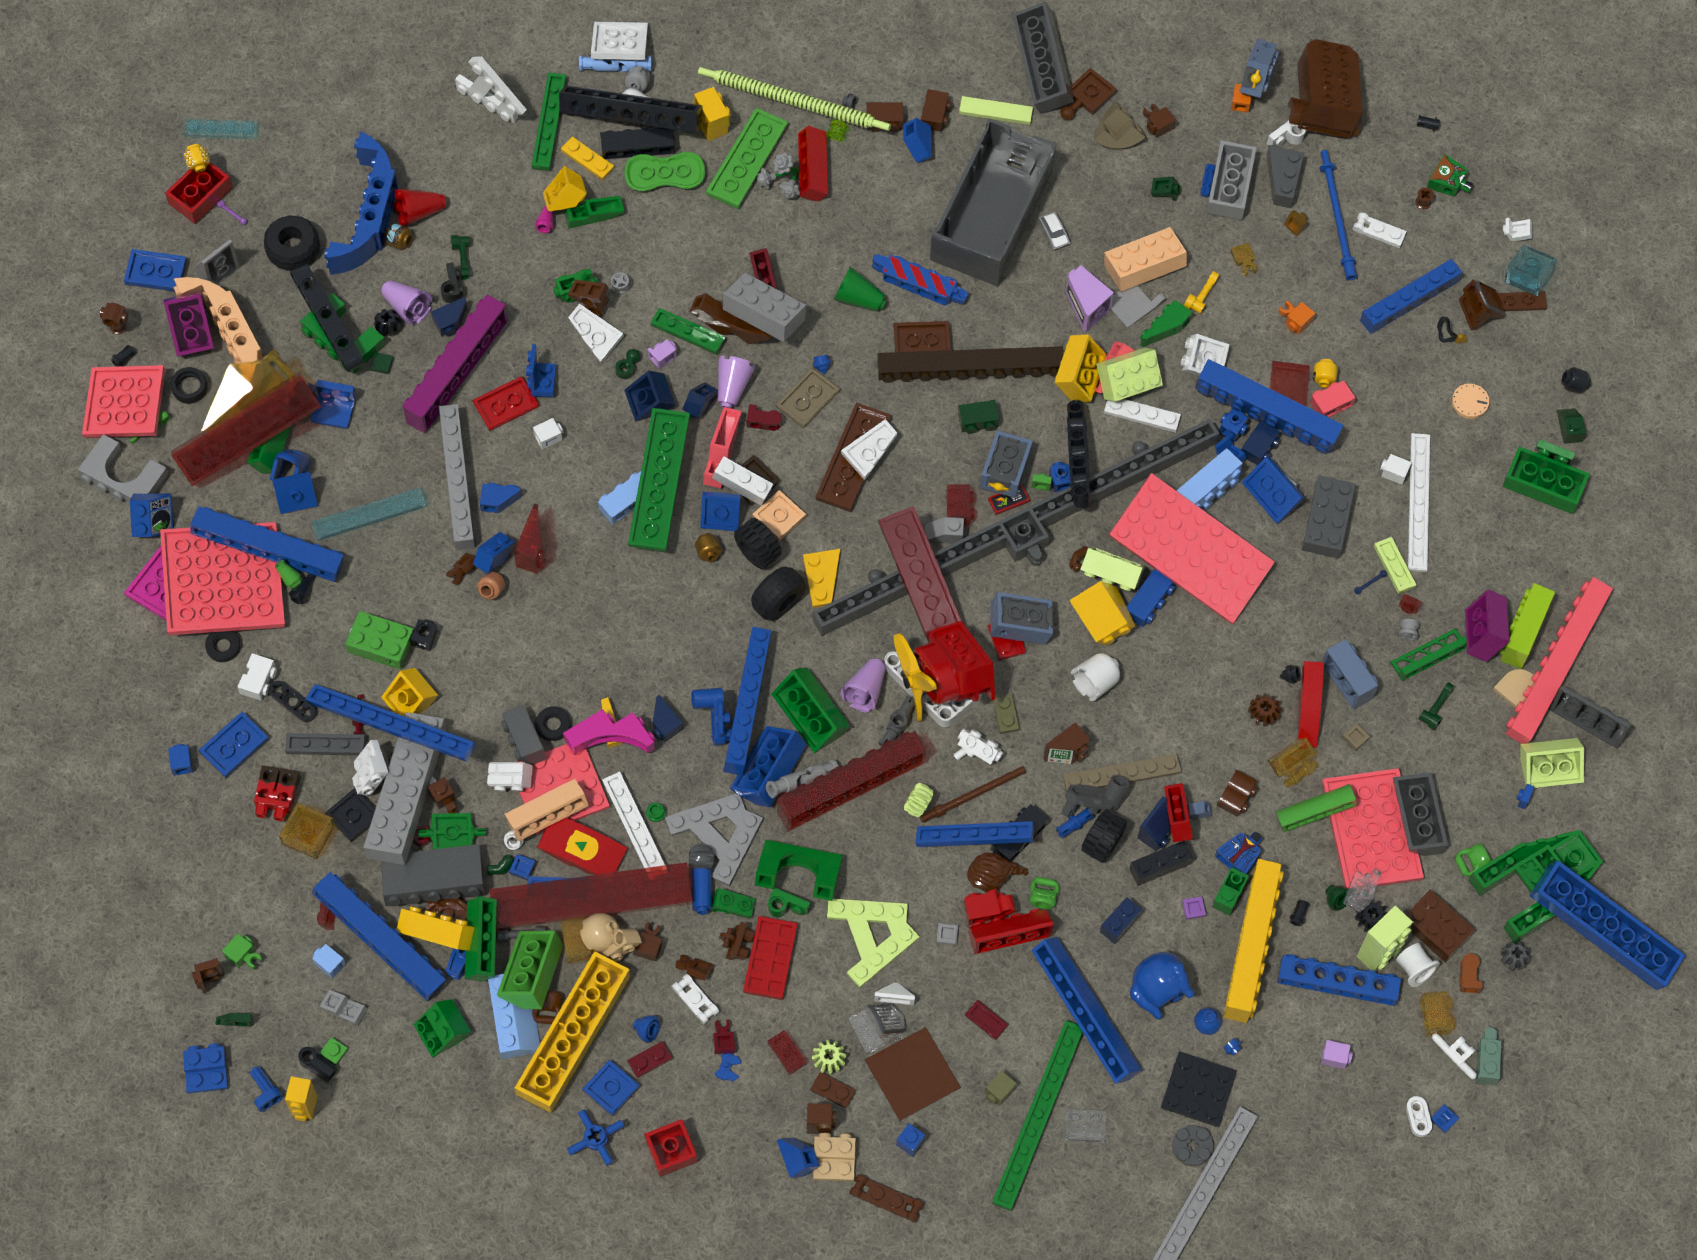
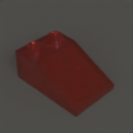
(529, 549)

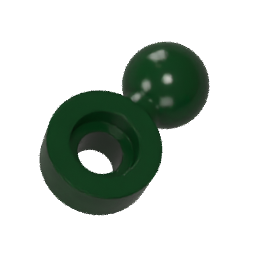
(632, 356)

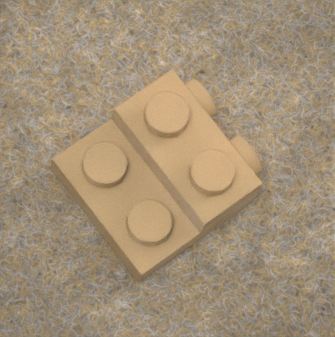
(835, 1157)

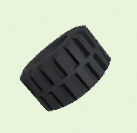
(757, 543)
(1104, 836)

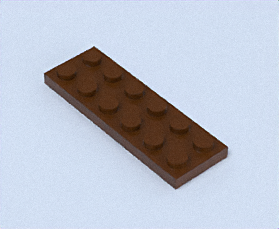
(841, 480)

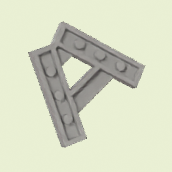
(699, 820)

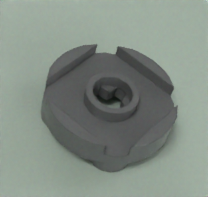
(1184, 1153)

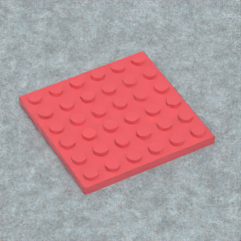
(217, 586)

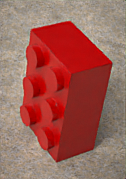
(198, 192)

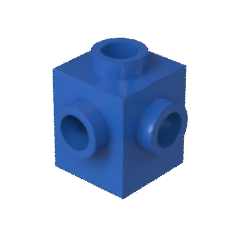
(1233, 424)

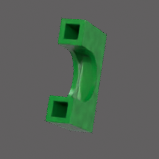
(367, 343)
(780, 855)

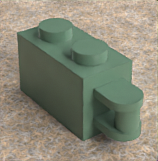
(1488, 1058)

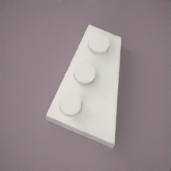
(596, 332)

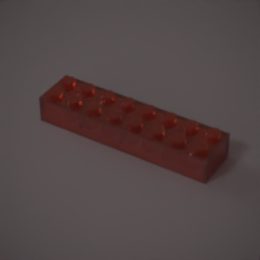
(246, 429)
(851, 780)

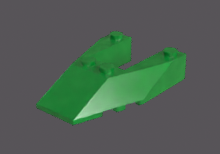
(1529, 863)

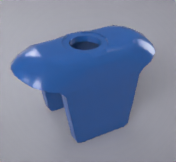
(296, 457)

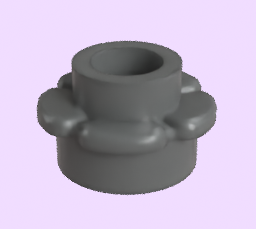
(849, 100)

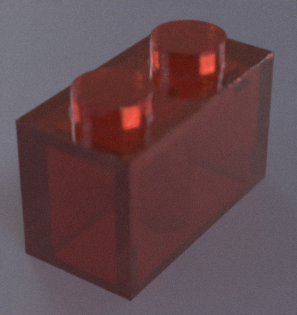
(959, 502)

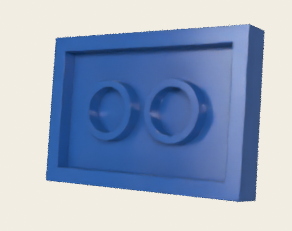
(154, 269)
(1273, 490)
(233, 744)

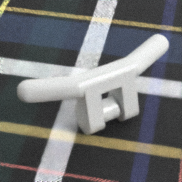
(1455, 1056)

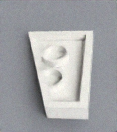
(869, 448)

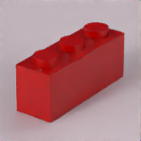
(1178, 812)

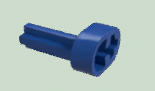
(270, 1092)

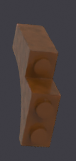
(712, 314)

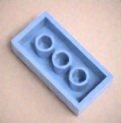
(1212, 480)

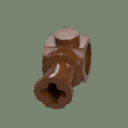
(115, 317)

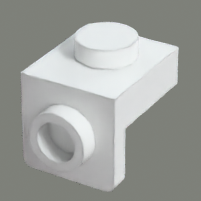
(1518, 230)

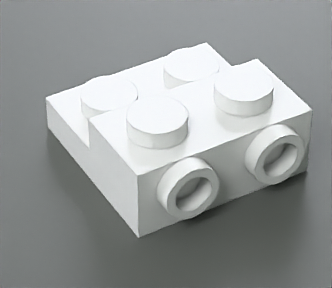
(1200, 350)
(370, 769)

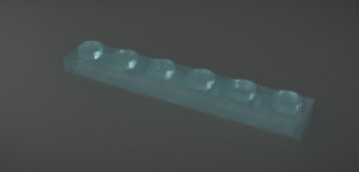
(369, 514)

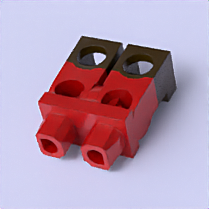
(276, 792)

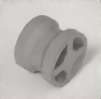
(618, 279)
(1409, 629)

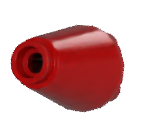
(416, 205)

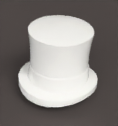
(1417, 964)

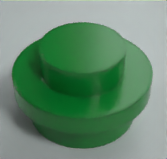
(655, 812)

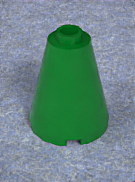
(859, 292)

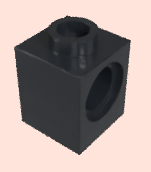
(424, 642)

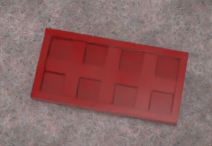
(770, 958)

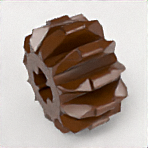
(1271, 713)

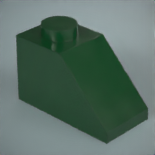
(1571, 425)

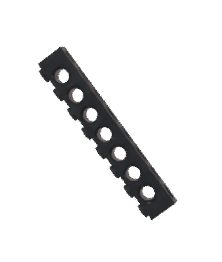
(623, 102)

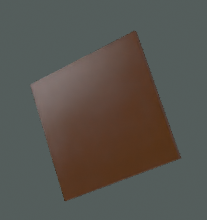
(912, 1073)

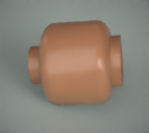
(491, 585)

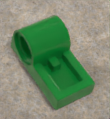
(733, 903)

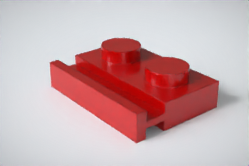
(1007, 647)

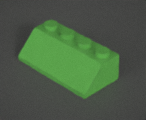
(530, 969)

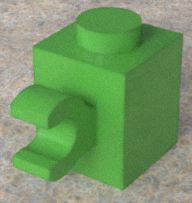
(241, 950)

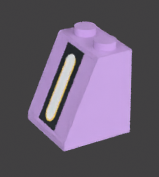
(1088, 297)

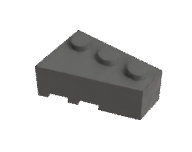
(1284, 172)

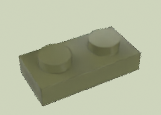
(1005, 713)

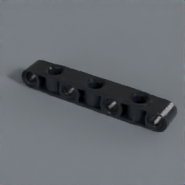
(332, 326)
(1078, 454)

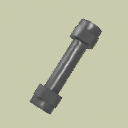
(504, 934)

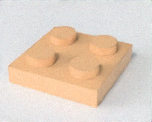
(779, 515)

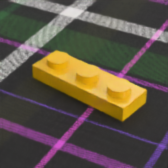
(587, 158)

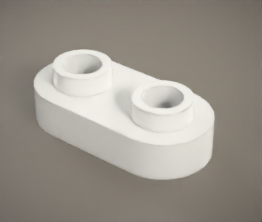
(1418, 1117)

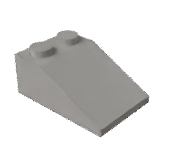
(218, 264)

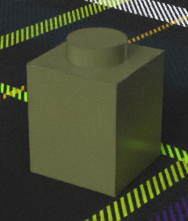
(1000, 1088)

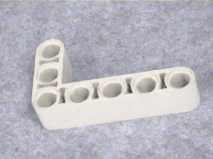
(934, 711)

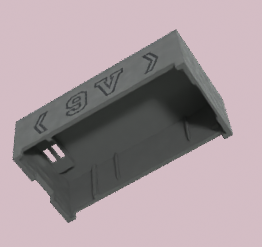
(992, 203)

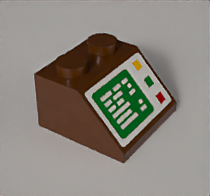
(1068, 746)

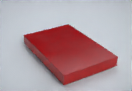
(505, 403)

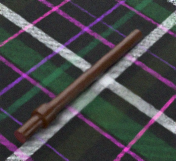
(940, 810)

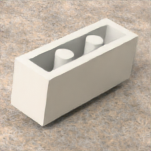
(742, 481)

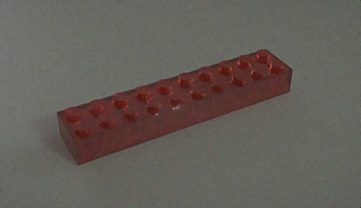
(592, 894)

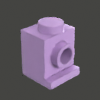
(662, 353)

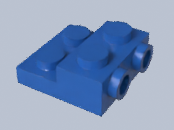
(205, 1068)

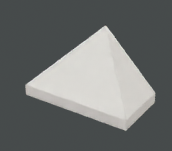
(895, 994)

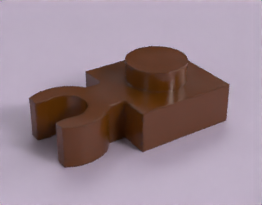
(696, 968)

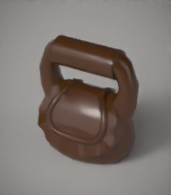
(552, 1003)

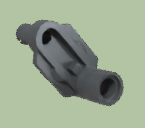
(1096, 797)

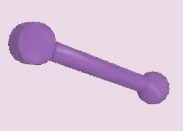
(221, 204)

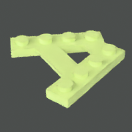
(858, 915)

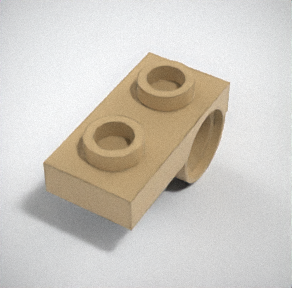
(623, 942)

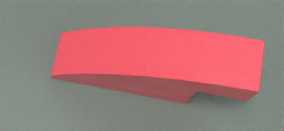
(722, 443)

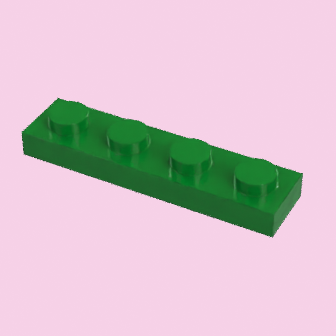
(687, 331)

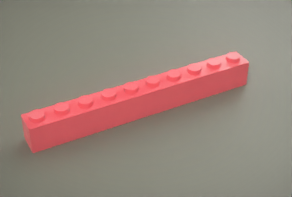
(1559, 660)

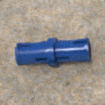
(1074, 823)

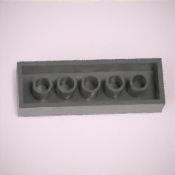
(1043, 57)

